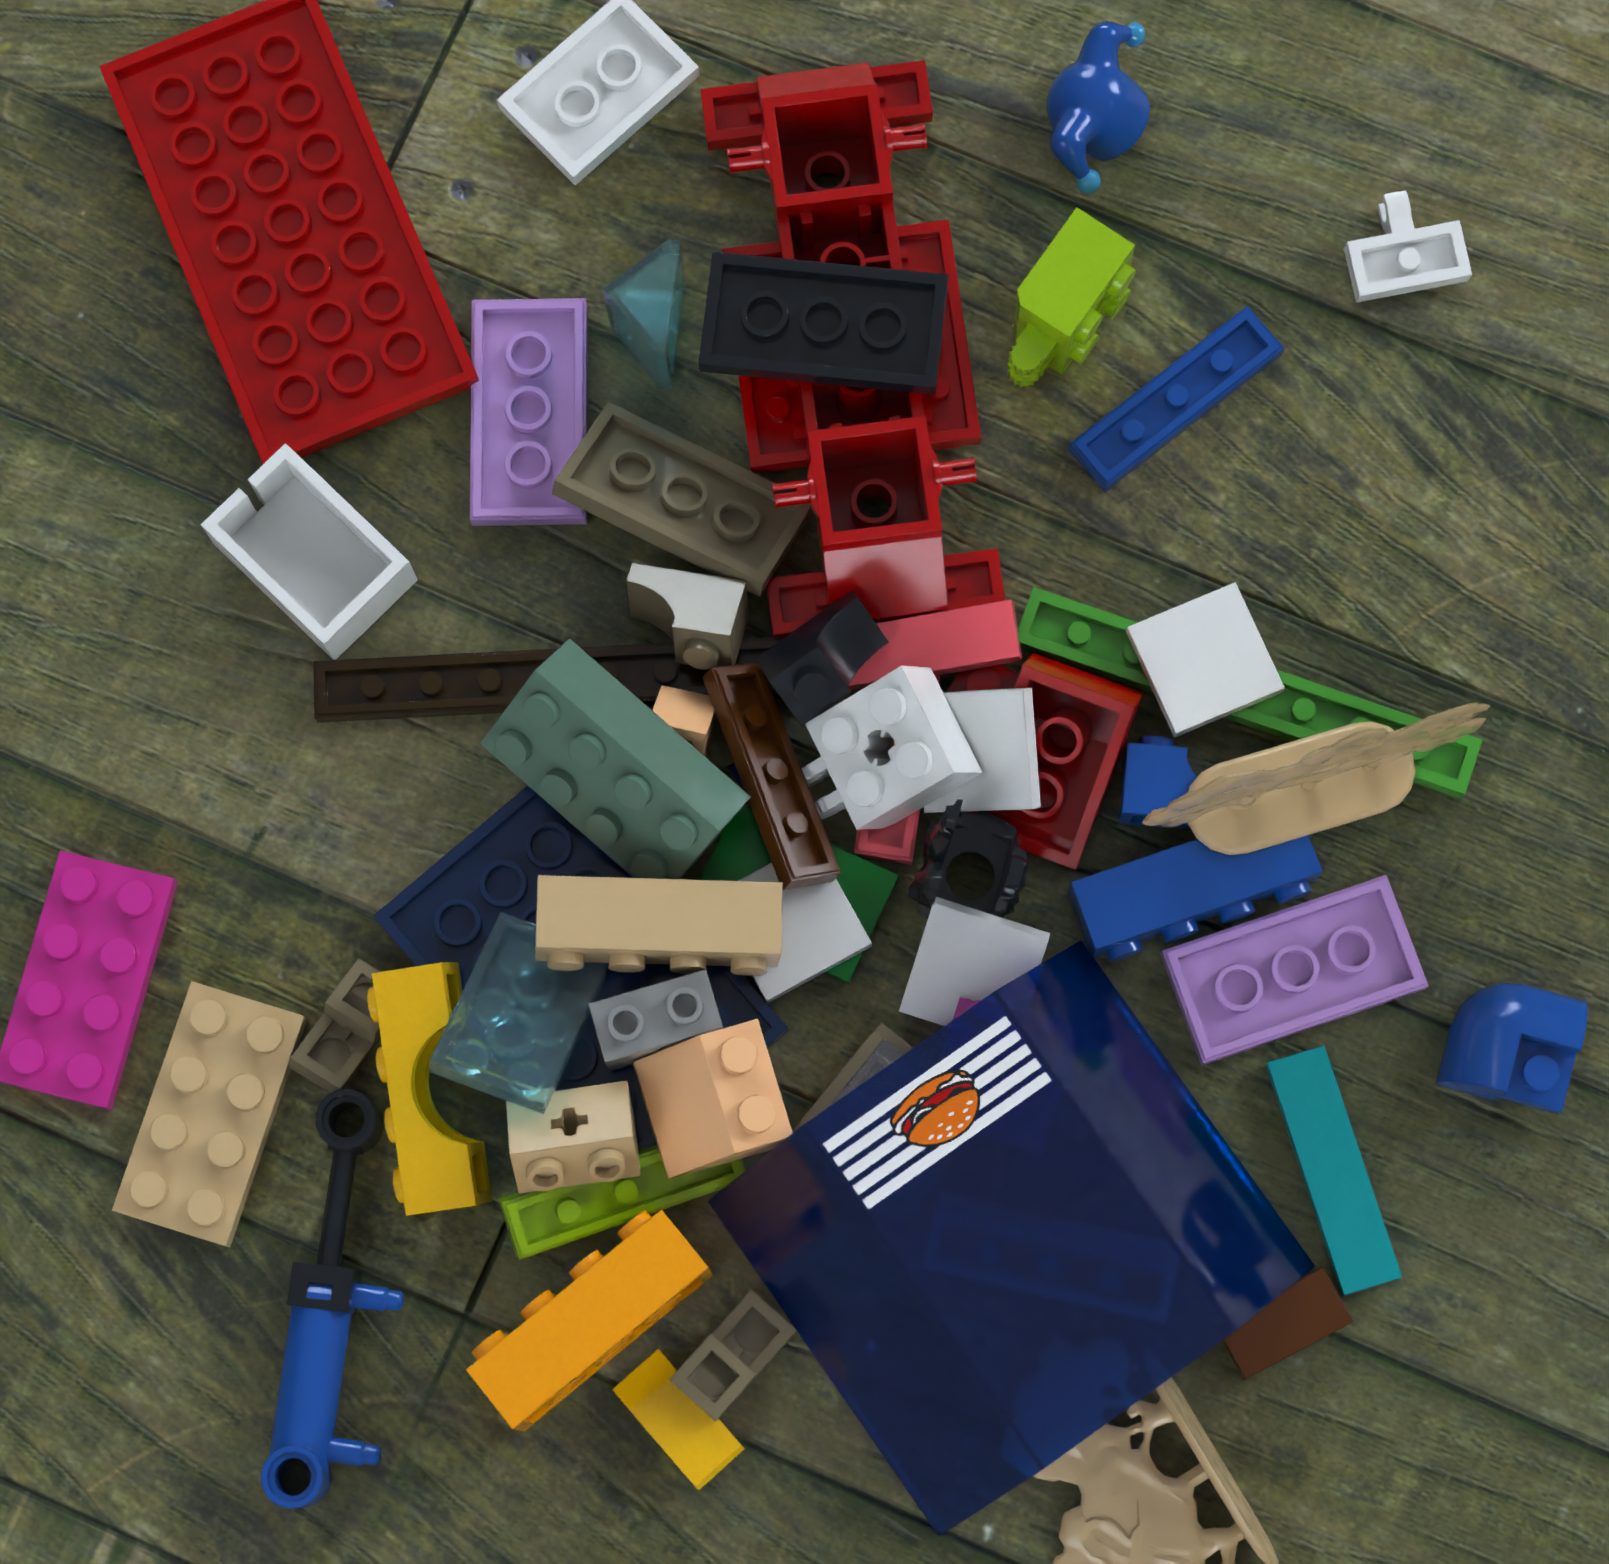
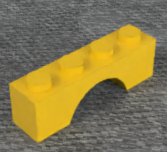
(435, 1162)

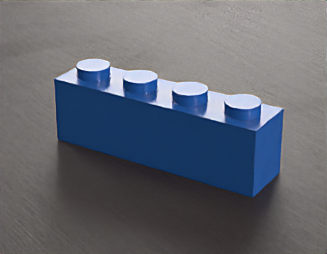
(1183, 887)

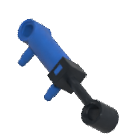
(319, 1326)

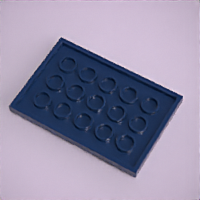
(496, 870)

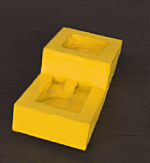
(675, 1422)

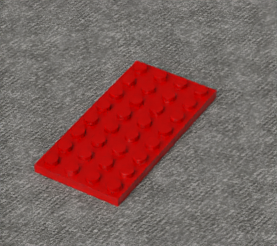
(289, 227)

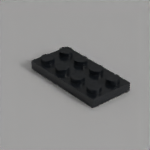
(823, 323)

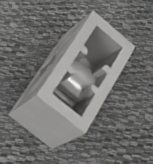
(654, 1018)

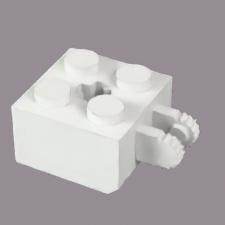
(884, 781)

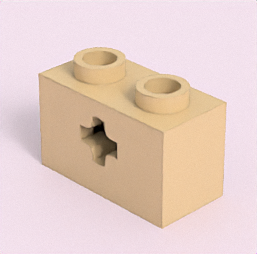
(577, 1141)

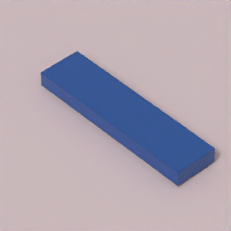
(1176, 399)

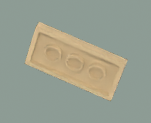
(210, 1114)

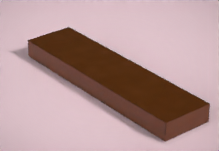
(771, 775)

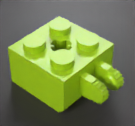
(1067, 296)

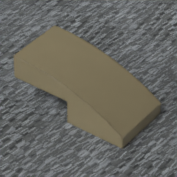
(342, 1035)
(733, 1355)

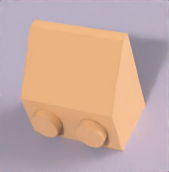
(713, 1099)

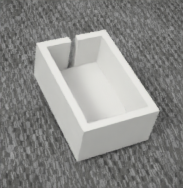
(310, 552)

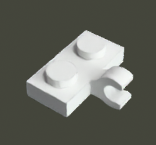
(1406, 256)

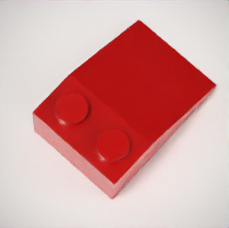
(1079, 742)

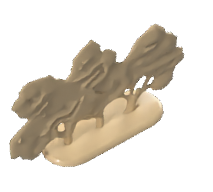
(1310, 782)
(1136, 1511)

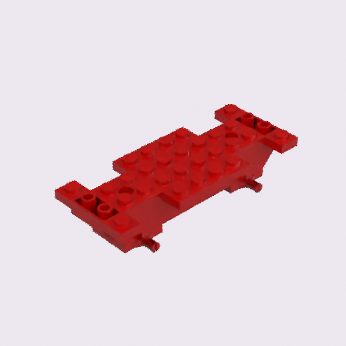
(856, 437)

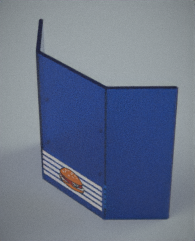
(1010, 1236)

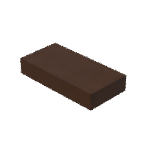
(1288, 1324)

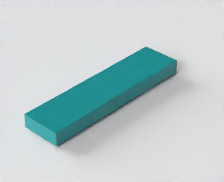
(1333, 1171)

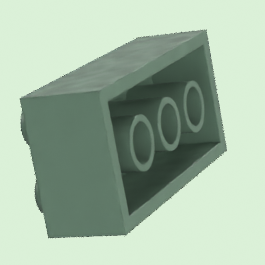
(613, 767)

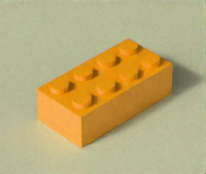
(588, 1321)

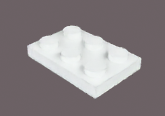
(598, 88)

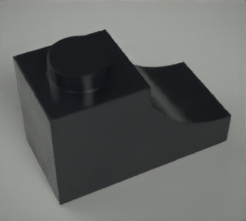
(822, 656)

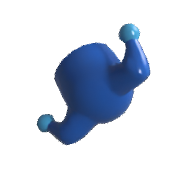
(1096, 104)

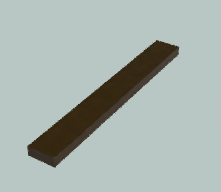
(488, 679)

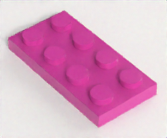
(85, 980)

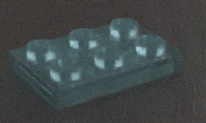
(516, 1019)

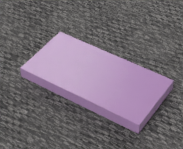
(526, 408)
(1294, 970)

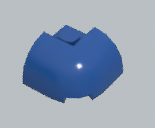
(1514, 1045)

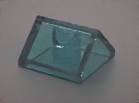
(647, 310)

